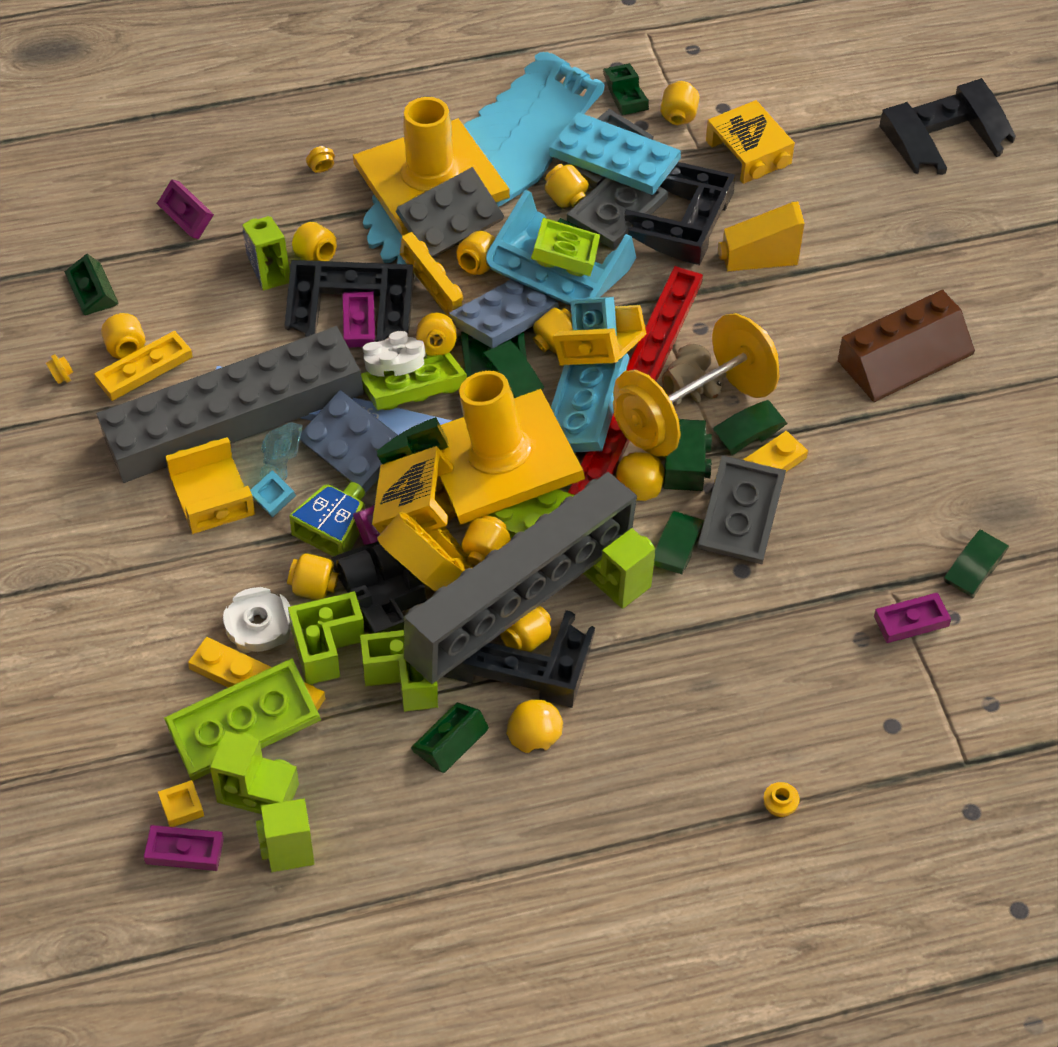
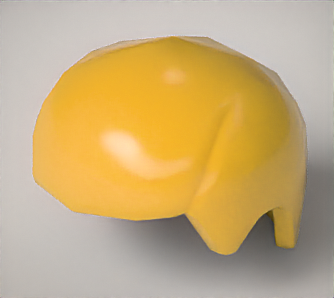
(641, 474)
(534, 725)

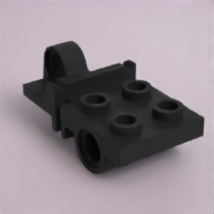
(380, 584)

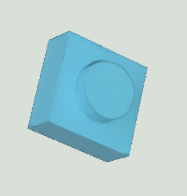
(272, 493)

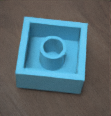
(593, 313)

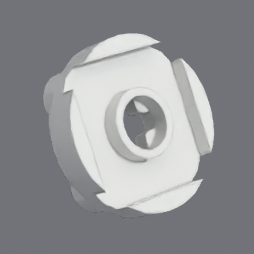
(394, 354)
(262, 636)

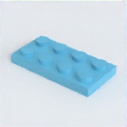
(615, 153)
(586, 402)

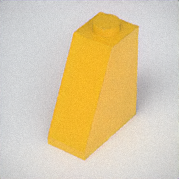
(764, 240)

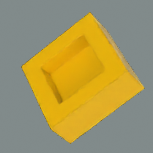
(181, 804)

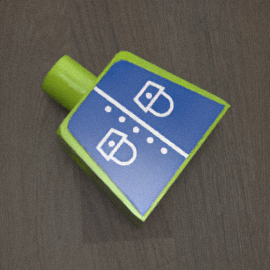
(266, 240)
(328, 518)

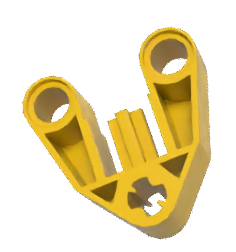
(430, 555)

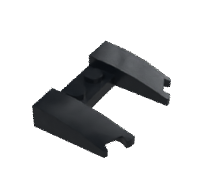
(973, 102)
(689, 239)
(312, 278)
(554, 676)

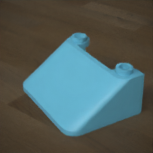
(513, 250)

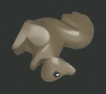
(690, 366)

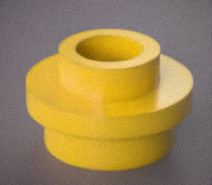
(320, 159)
(60, 369)
(778, 807)

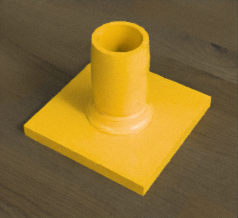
(424, 158)
(503, 449)

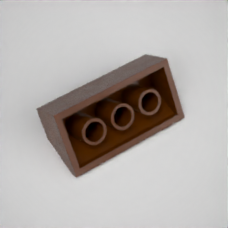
(906, 346)

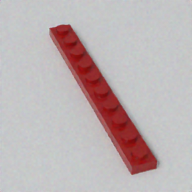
(647, 358)

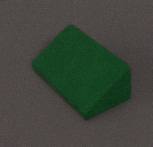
(90, 285)
(451, 736)

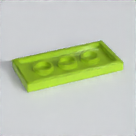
(264, 706)

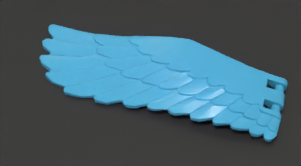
(512, 134)

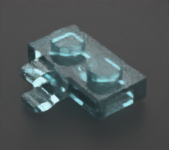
(280, 447)

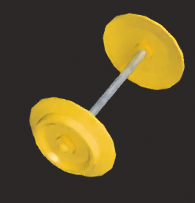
(648, 413)

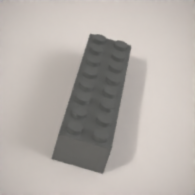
(230, 402)
(516, 577)

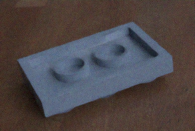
(502, 313)
(348, 439)

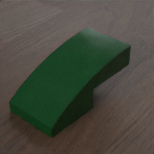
(625, 89)
(515, 367)
(749, 424)
(415, 439)
(677, 542)
(976, 563)

